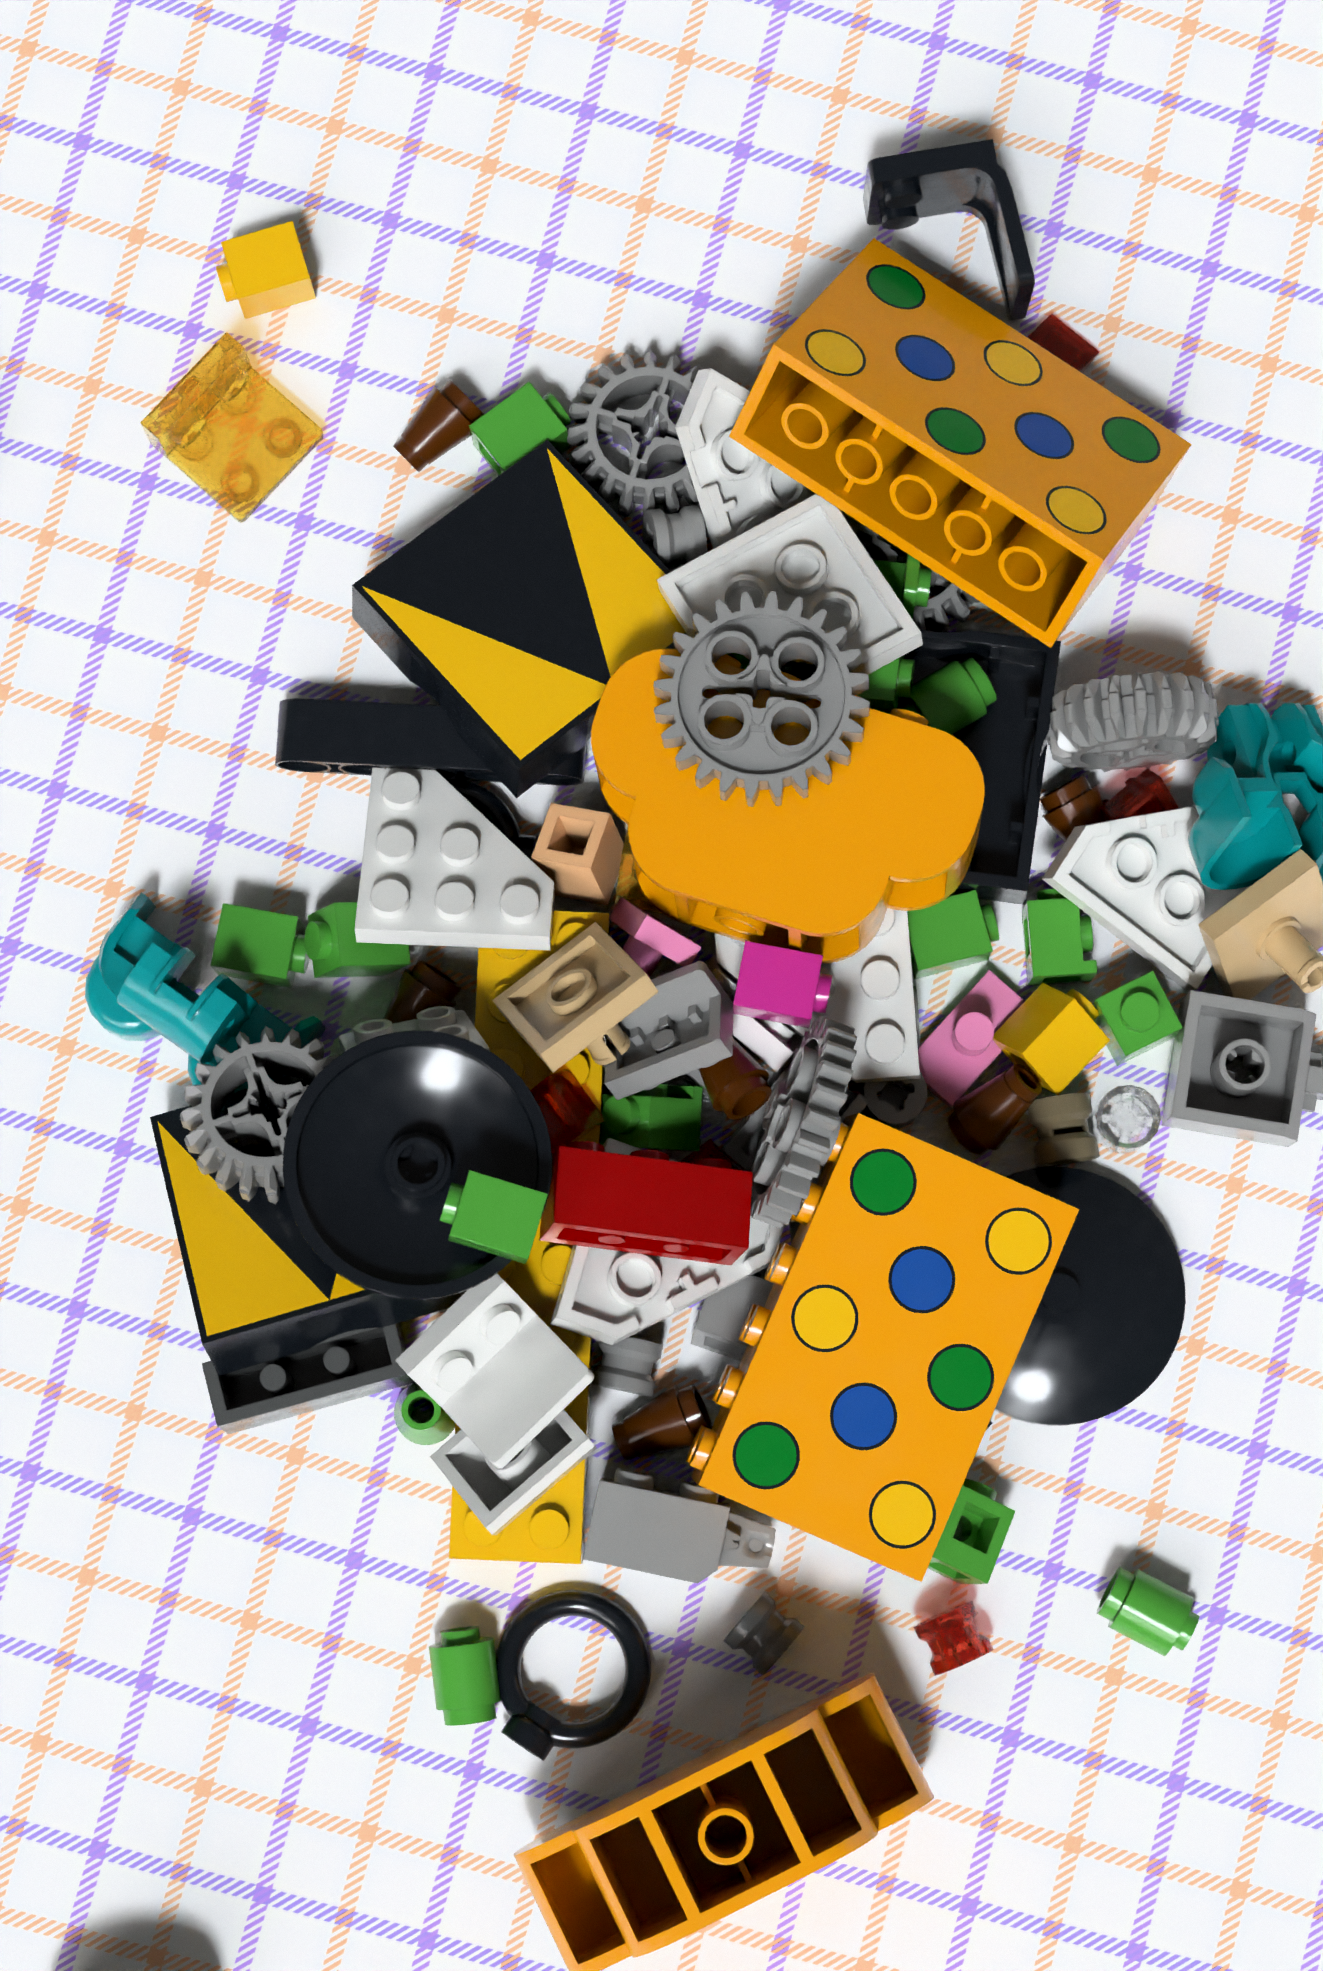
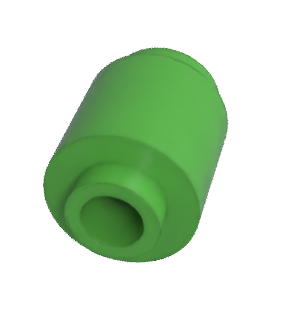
(952, 696)
(1148, 1611)
(465, 1676)

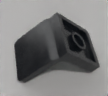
(949, 181)

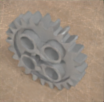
(768, 641)
(802, 1121)

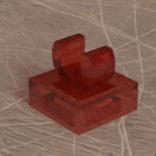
(1140, 796)

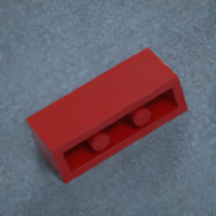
(647, 1204)

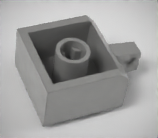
(1273, 1045)
(670, 1531)

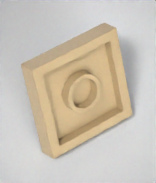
(1270, 931)
(577, 1000)

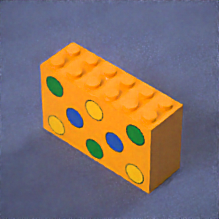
(958, 440)
(881, 1345)

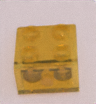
(231, 430)

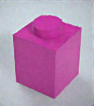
(781, 985)

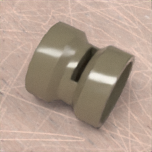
(1063, 1129)

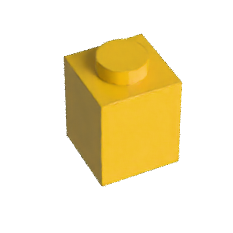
(265, 270)
(1052, 1036)

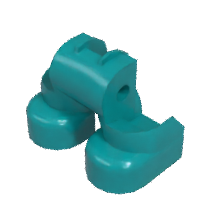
(1239, 793)
(139, 997)

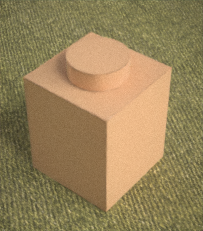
(579, 852)

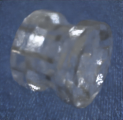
(1114, 1130)

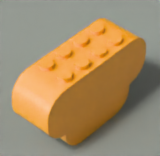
(797, 874)
(725, 1828)

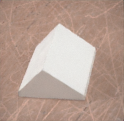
(505, 1493)

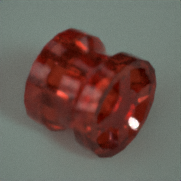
(953, 1638)

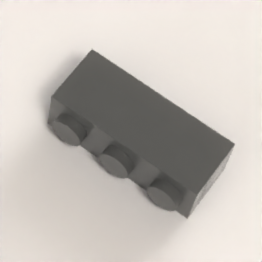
(313, 1379)

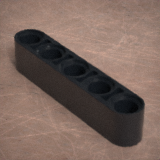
(365, 735)

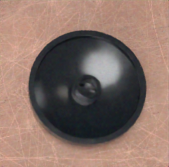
(386, 1140)
(1105, 1311)

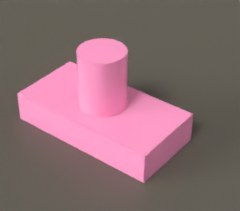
(651, 938)
(963, 1041)

